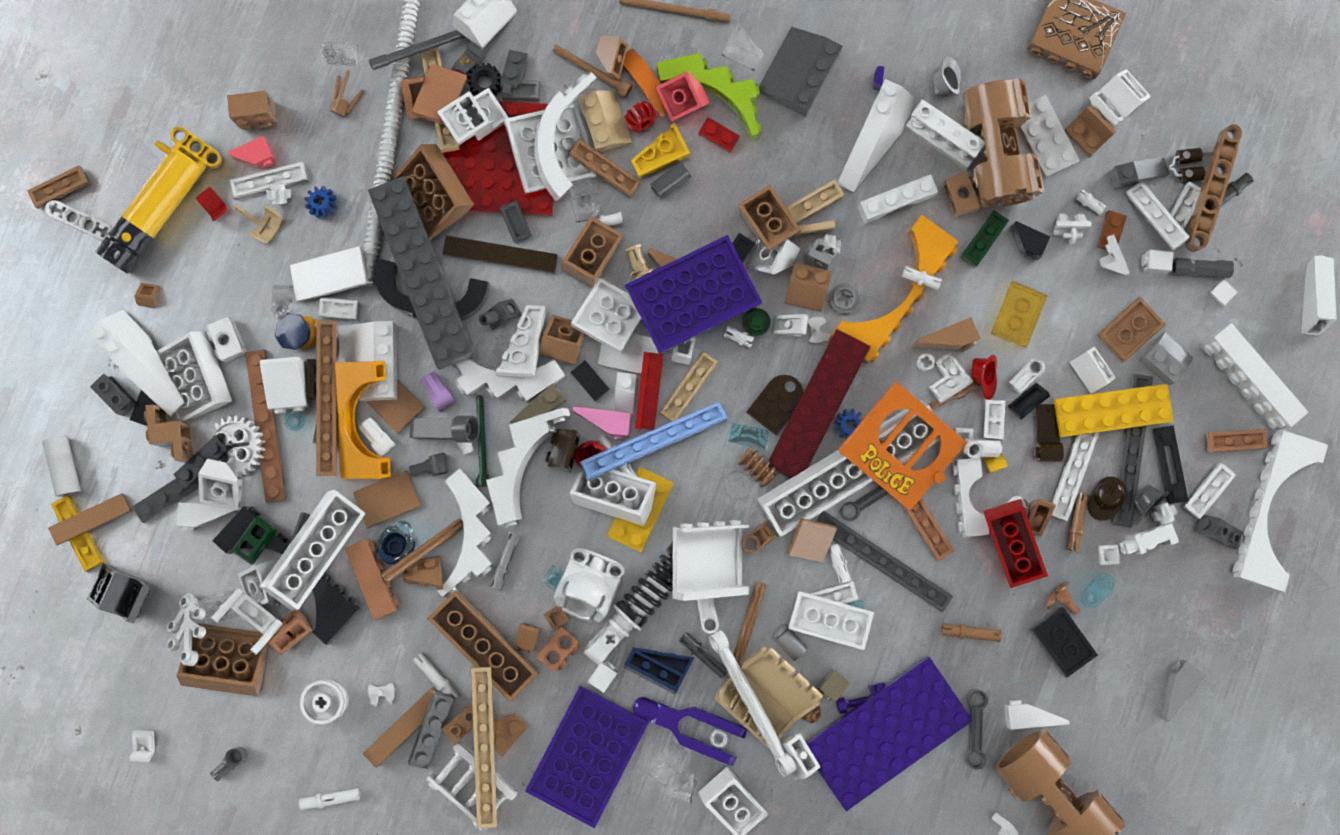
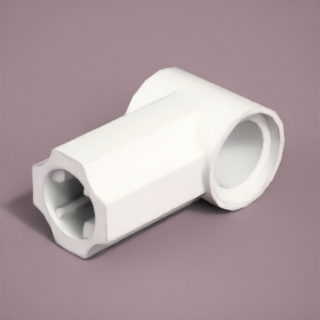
(1026, 376)
(380, 440)
(982, 448)
(707, 612)

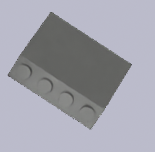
(800, 70)

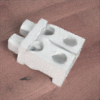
(1148, 539)

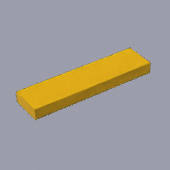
(82, 544)

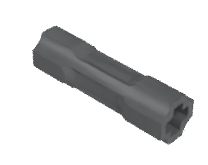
(1217, 268)

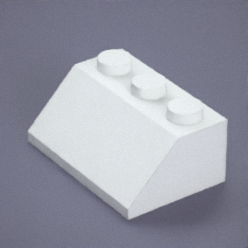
(483, 19)

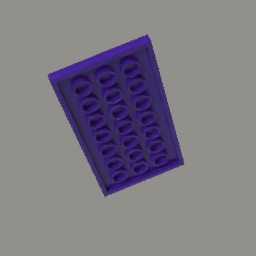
(888, 733)

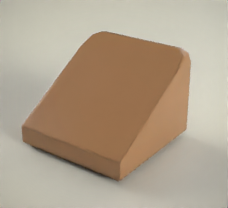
(147, 295)

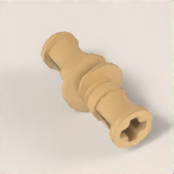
(639, 266)

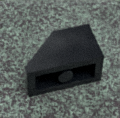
(1029, 241)

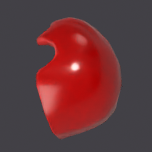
(587, 450)

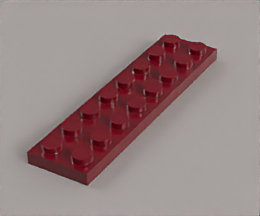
(818, 404)

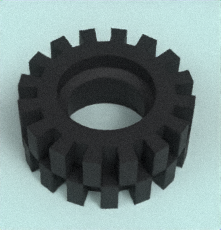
(480, 71)

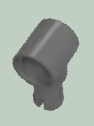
(434, 465)
(229, 763)

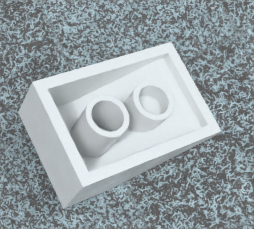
(732, 803)

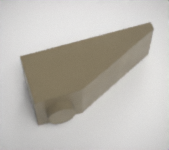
(545, 402)

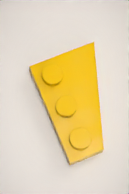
(661, 153)

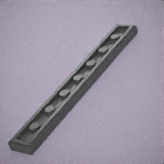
(1131, 461)
(887, 564)

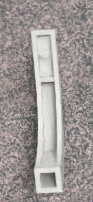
(545, 156)

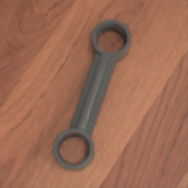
(864, 502)
(976, 729)

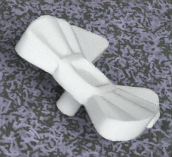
(816, 335)
(387, 691)

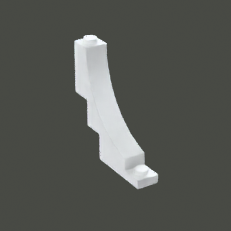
(527, 437)

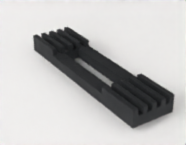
(1166, 437)

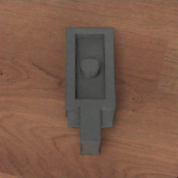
(513, 72)

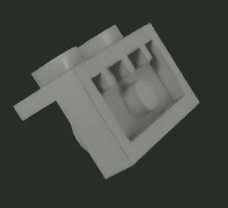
(816, 258)

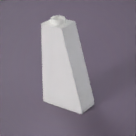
(1319, 296)

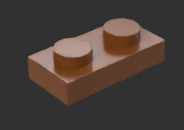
(1112, 225)

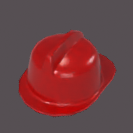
(985, 375)

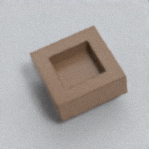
(556, 617)

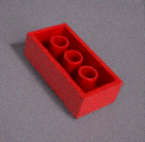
(1015, 543)

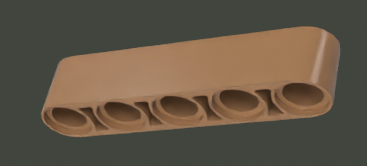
(399, 731)

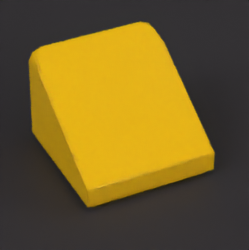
(994, 463)

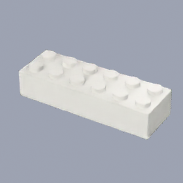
(1254, 377)
(312, 550)

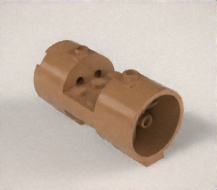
(995, 113)
(1036, 768)

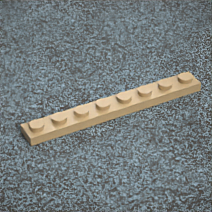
(483, 747)

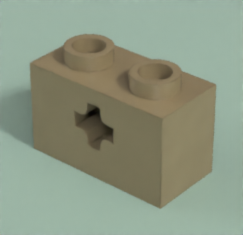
(832, 685)

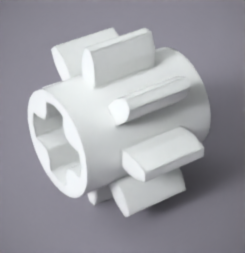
(278, 194)
(830, 245)
(1164, 513)

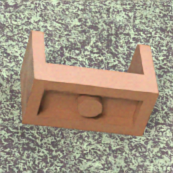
(411, 89)

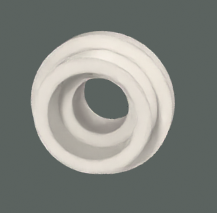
(723, 743)

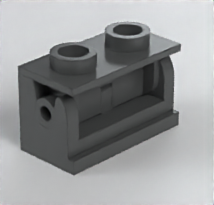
(113, 394)

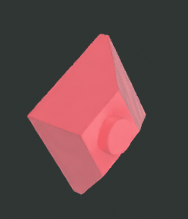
(682, 95)

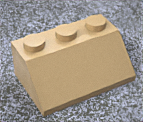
(604, 120)

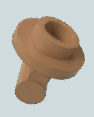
(813, 715)

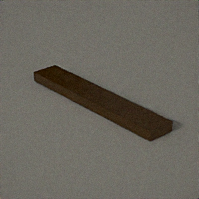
(500, 254)

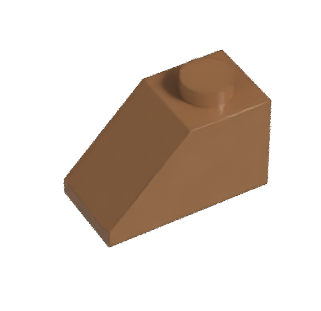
(612, 54)
(527, 637)

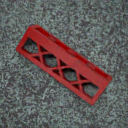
(649, 391)

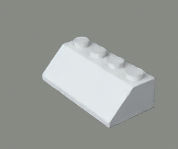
(615, 495)

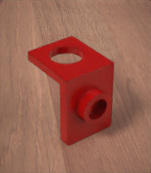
(212, 203)

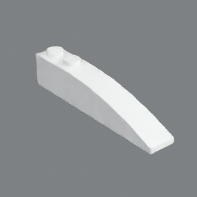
(878, 134)
(135, 355)

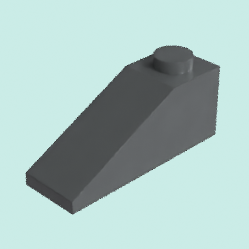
(1138, 171)

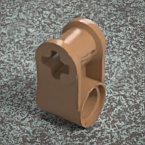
(759, 537)

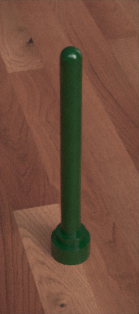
(483, 476)

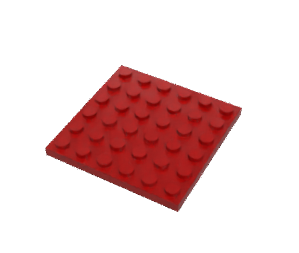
(491, 173)

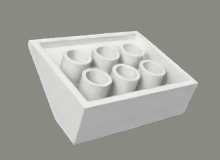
(372, 343)
(196, 375)

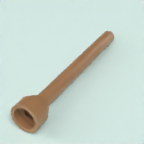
(622, 88)

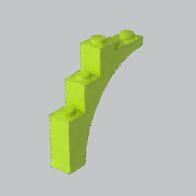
(717, 81)

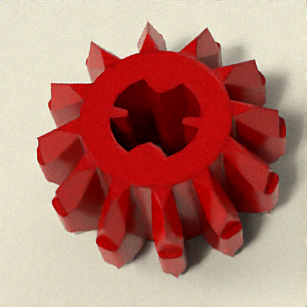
(640, 116)

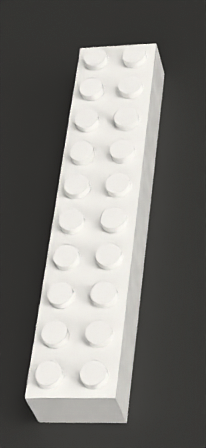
(836, 477)

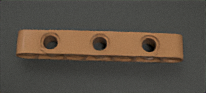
(1213, 187)

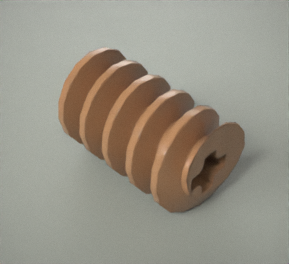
(757, 467)

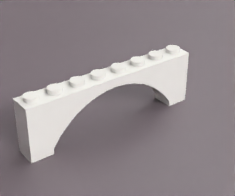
(1256, 559)

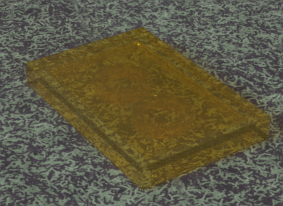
(1019, 314)

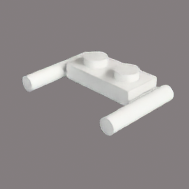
(251, 613)

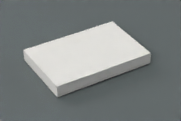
(631, 356)

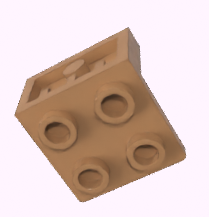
(1090, 130)

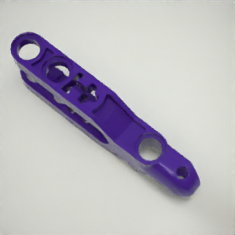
(670, 717)

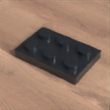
(1064, 642)

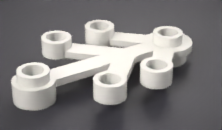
(188, 604)

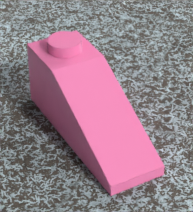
(611, 422)

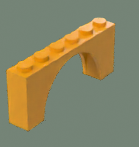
(355, 457)

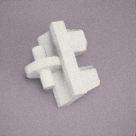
(1071, 229)

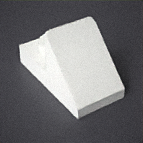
(1115, 260)
(790, 325)

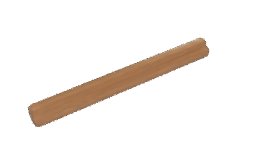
(423, 550)
(749, 622)

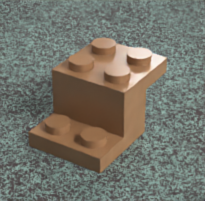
(165, 434)

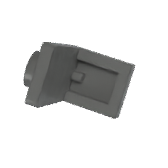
(1220, 530)

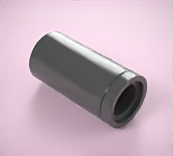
(670, 180)

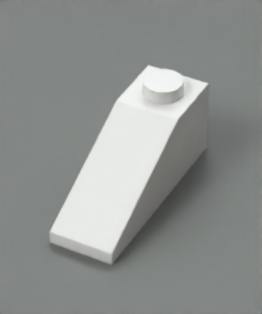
(198, 515)
(1023, 715)

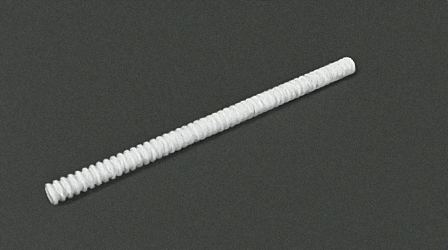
(390, 132)

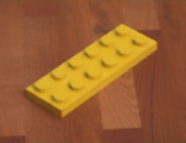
(1113, 410)

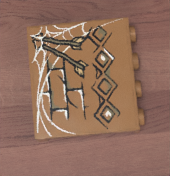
(1077, 34)

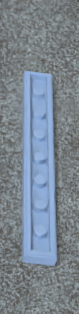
(653, 441)

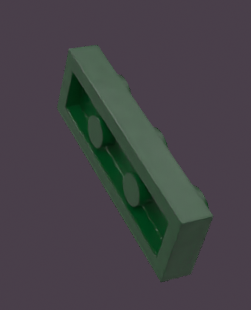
(984, 238)

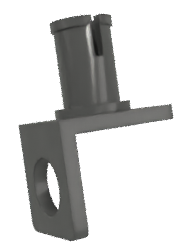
(499, 314)

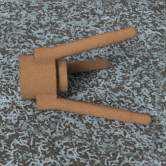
(339, 105)

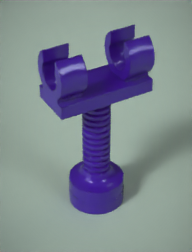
(843, 705)

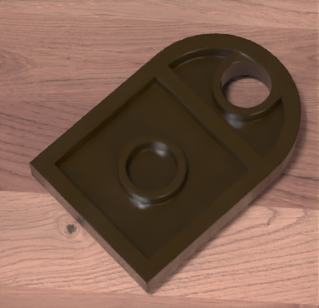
(775, 403)

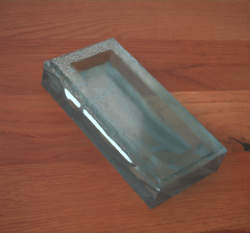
(748, 436)

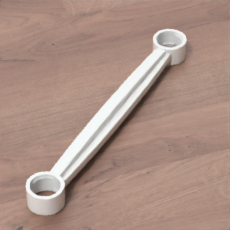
(783, 760)

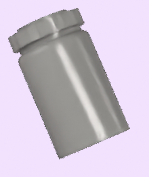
(789, 642)

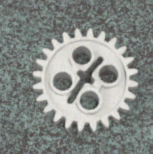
(232, 428)

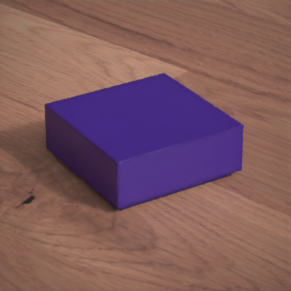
(878, 78)

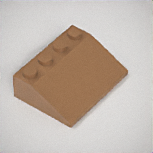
(434, 189)
(226, 661)

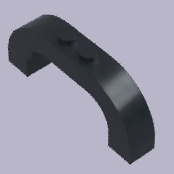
(385, 281)

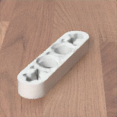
(80, 221)

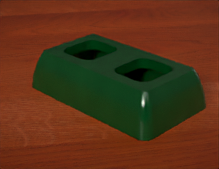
(259, 544)

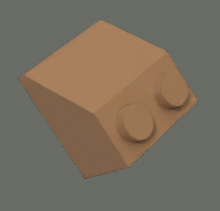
(807, 287)
(561, 340)

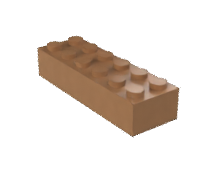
(483, 645)

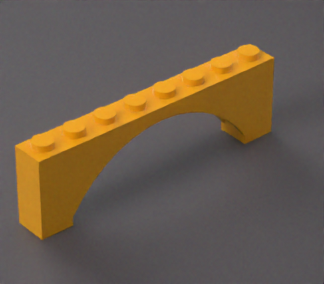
(931, 249)

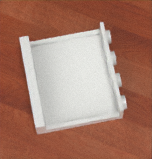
(708, 560)

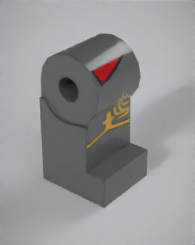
(472, 56)

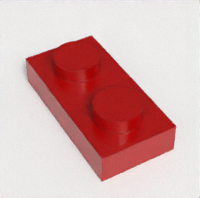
(719, 135)

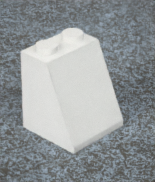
(285, 384)

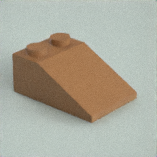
(768, 218)
(591, 252)
(952, 338)

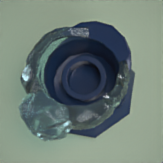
(396, 542)

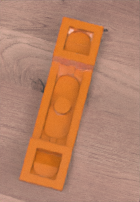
(645, 79)

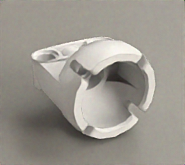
(588, 585)

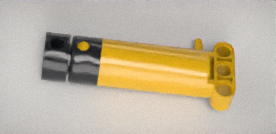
(157, 199)

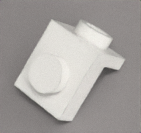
(143, 746)

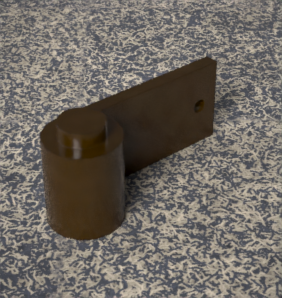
(1048, 442)

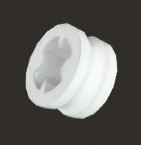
(930, 359)

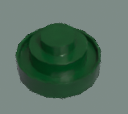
(756, 322)

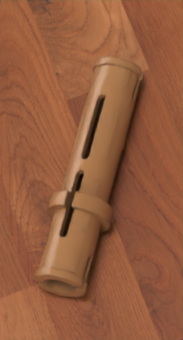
(1076, 530)
(962, 631)

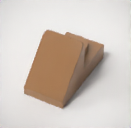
(1039, 515)

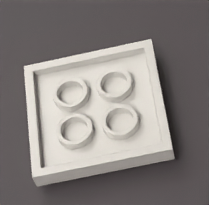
(607, 316)

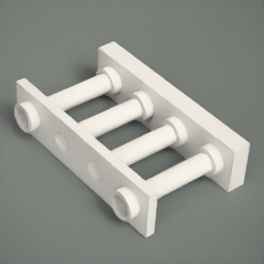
(944, 134)
(463, 752)

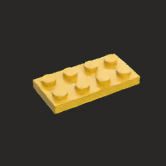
(635, 535)

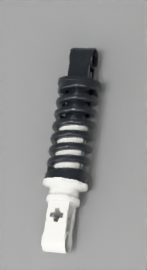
(633, 611)

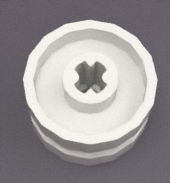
(312, 701)

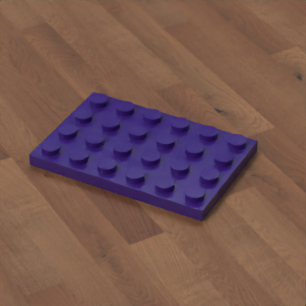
(693, 294)
(587, 756)

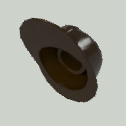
(1106, 498)

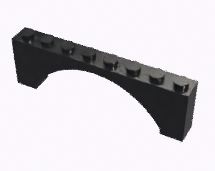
(333, 607)

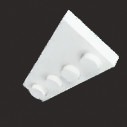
(524, 348)

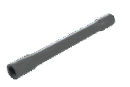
(386, 59)

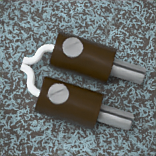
(1190, 156)

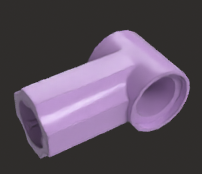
(439, 394)

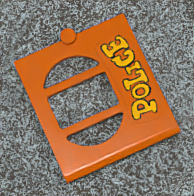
(873, 459)

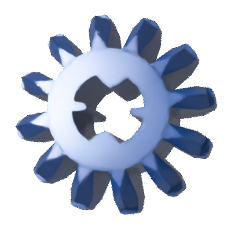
(314, 199)
(842, 422)

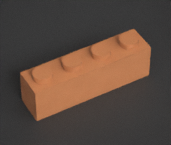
(369, 576)

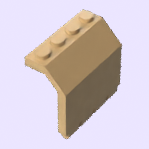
(778, 689)

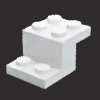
(1119, 97)
(473, 116)

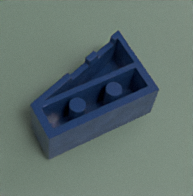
(659, 668)

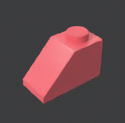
(254, 153)

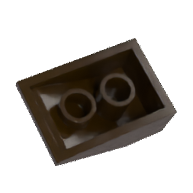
(564, 448)

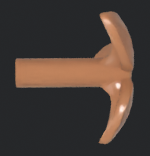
(1063, 596)

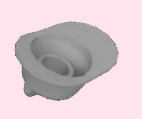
(948, 77)

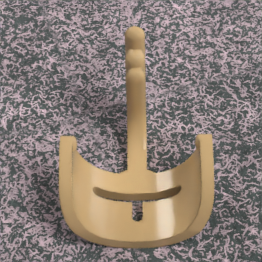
(275, 223)

